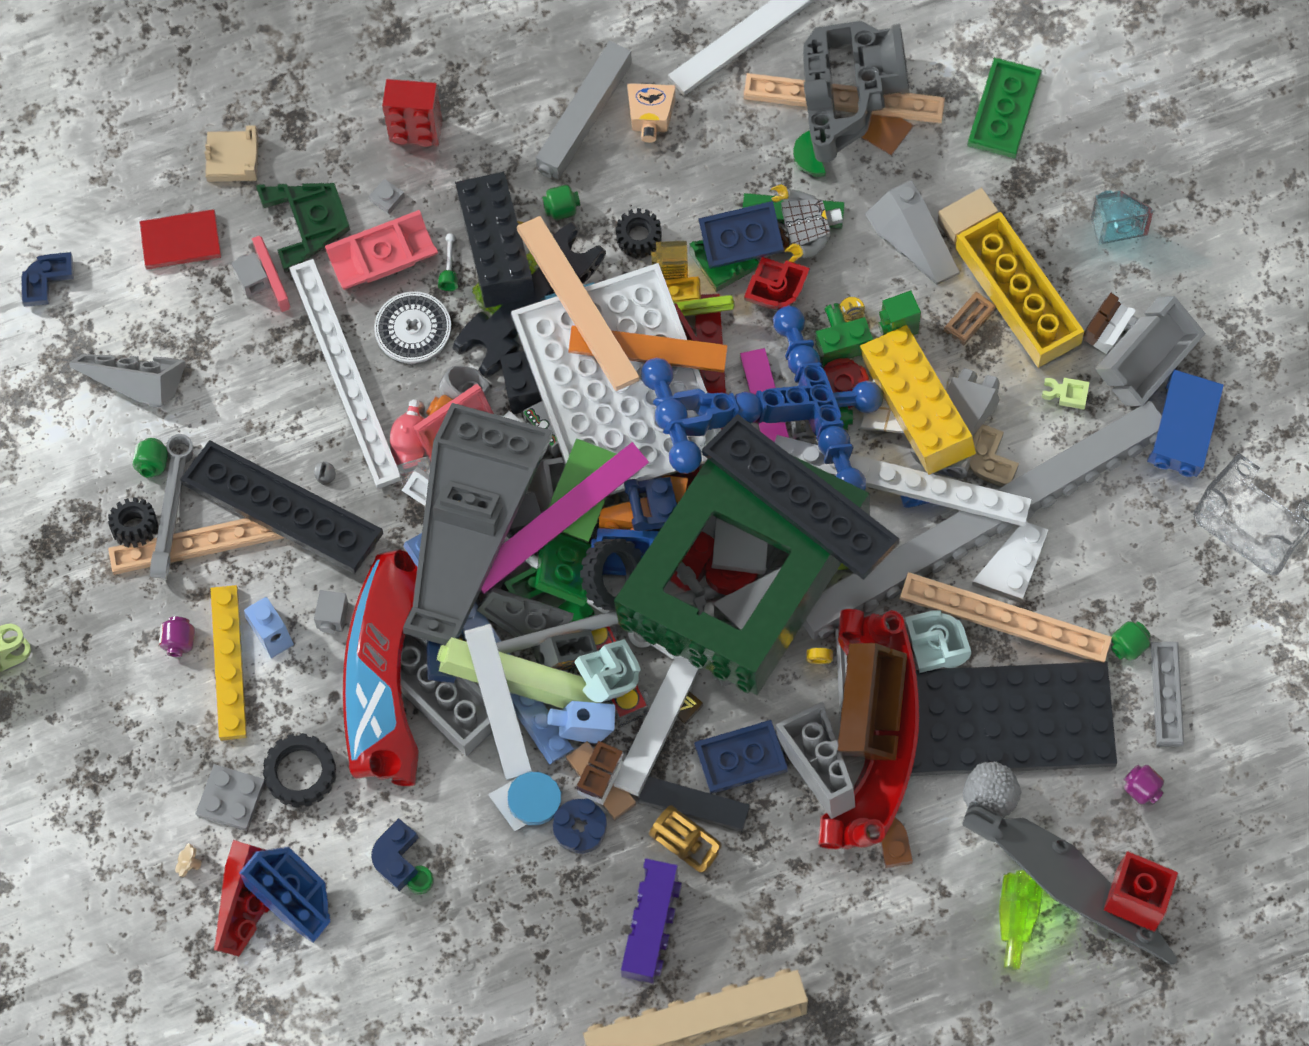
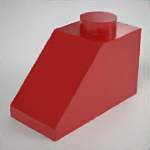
(697, 559)

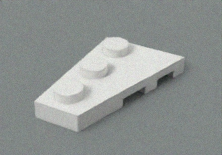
(1014, 563)

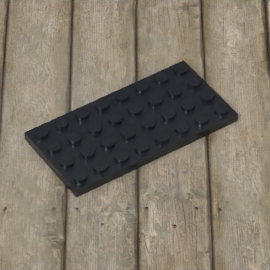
(1015, 717)

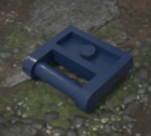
(659, 498)

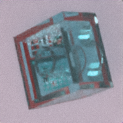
(1119, 217)

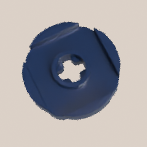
(585, 811)

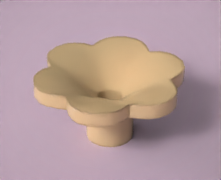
(187, 861)

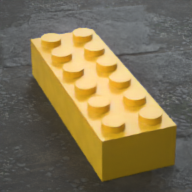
(1019, 289)
(918, 400)

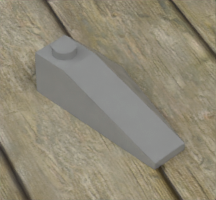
(143, 381)

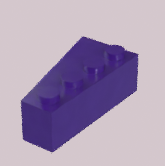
(651, 921)

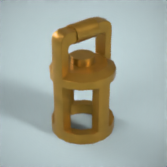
(693, 836)

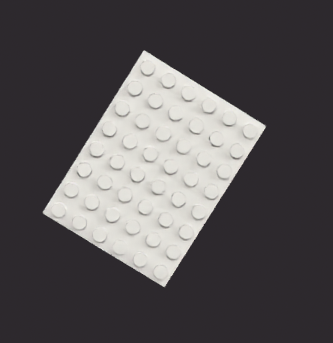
(576, 388)

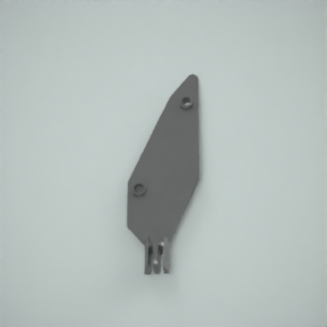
(1062, 874)

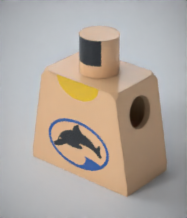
(650, 108)

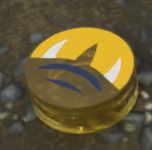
(852, 308)

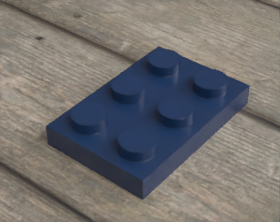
(741, 235)
(740, 757)

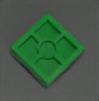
(720, 276)

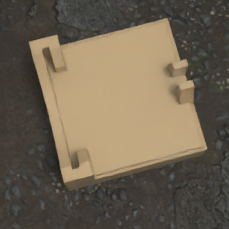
(232, 155)

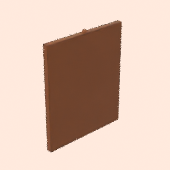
(887, 132)

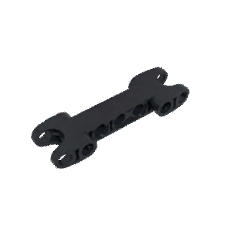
(499, 330)

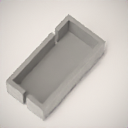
(1150, 351)

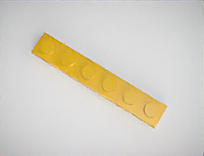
(228, 663)

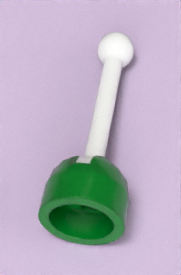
(448, 279)

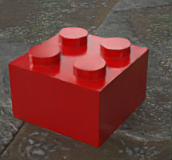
(1141, 891)

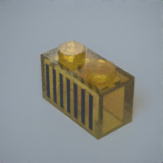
(671, 259)

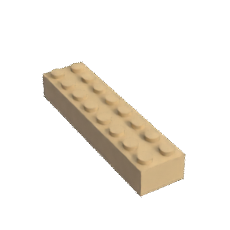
(709, 1016)

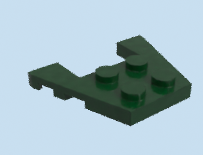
(316, 214)

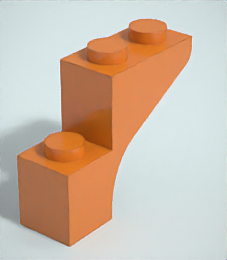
(621, 515)

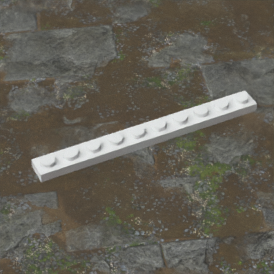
(345, 374)
(920, 485)

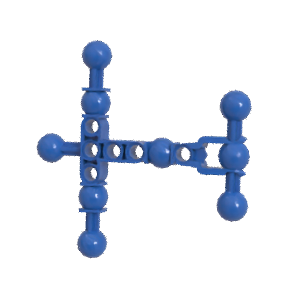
(808, 401)

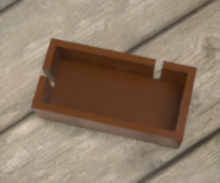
(872, 701)

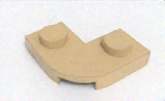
(986, 463)

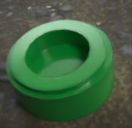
(422, 881)

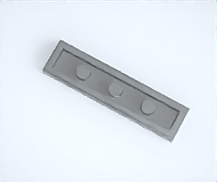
(1167, 694)

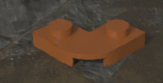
(895, 846)

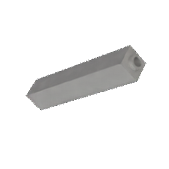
(583, 110)

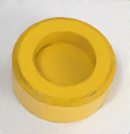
(819, 655)

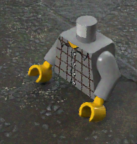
(805, 222)

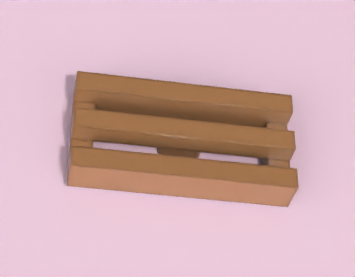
(957, 334)

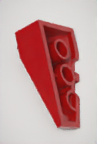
(238, 905)

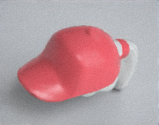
(403, 438)

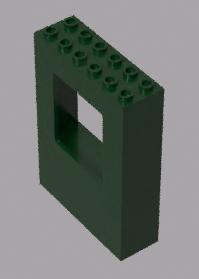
(729, 653)

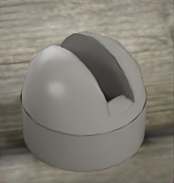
(329, 473)

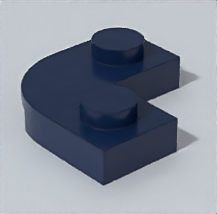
(38, 274)
(388, 854)

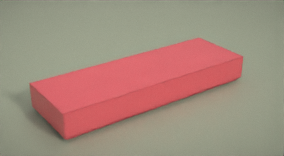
(272, 275)

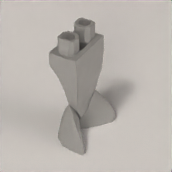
(974, 405)

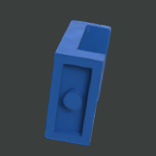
(641, 539)

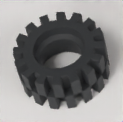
(634, 220)
(130, 511)

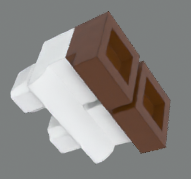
(1108, 324)
(600, 773)

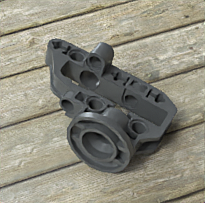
(878, 72)

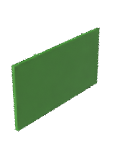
(582, 462)

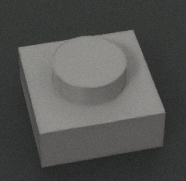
(386, 196)

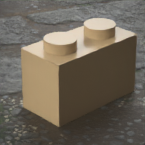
(965, 214)

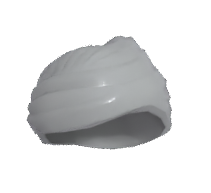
(460, 379)

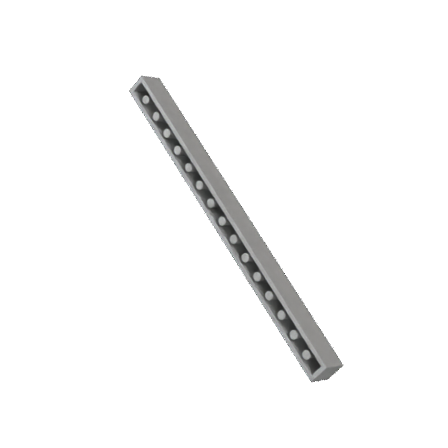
(966, 530)

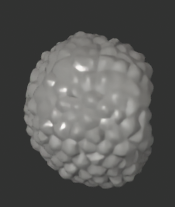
(993, 788)

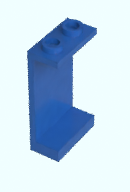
(1186, 424)

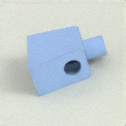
(266, 624)
(584, 721)

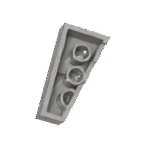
(815, 754)

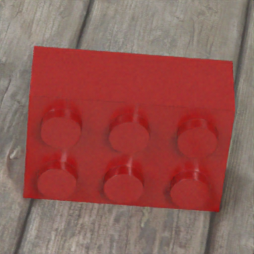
(412, 112)

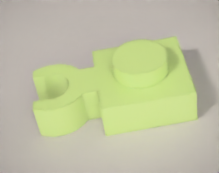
(1071, 393)

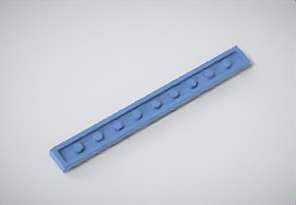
(530, 712)

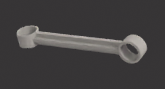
(161, 556)

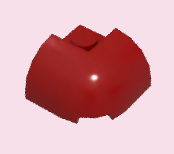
(776, 283)

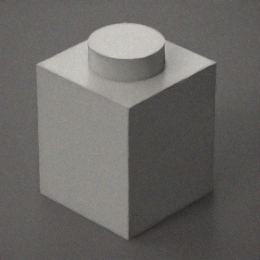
(250, 274)
(331, 611)

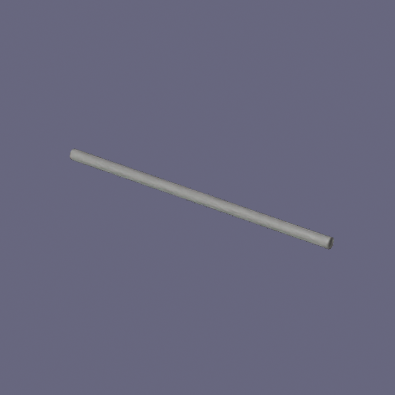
(592, 623)

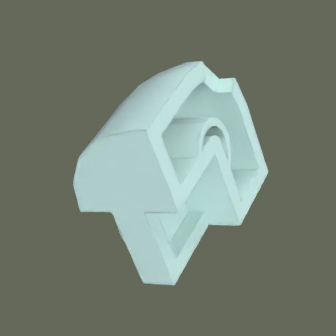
(937, 640)
(609, 671)

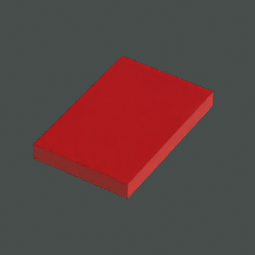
(180, 239)

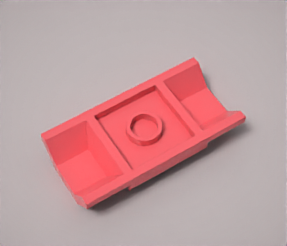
(381, 250)

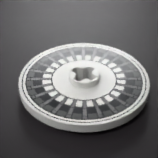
(412, 345)

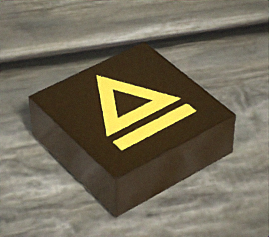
(689, 708)

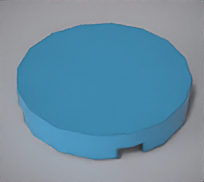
(534, 798)

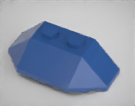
(289, 890)

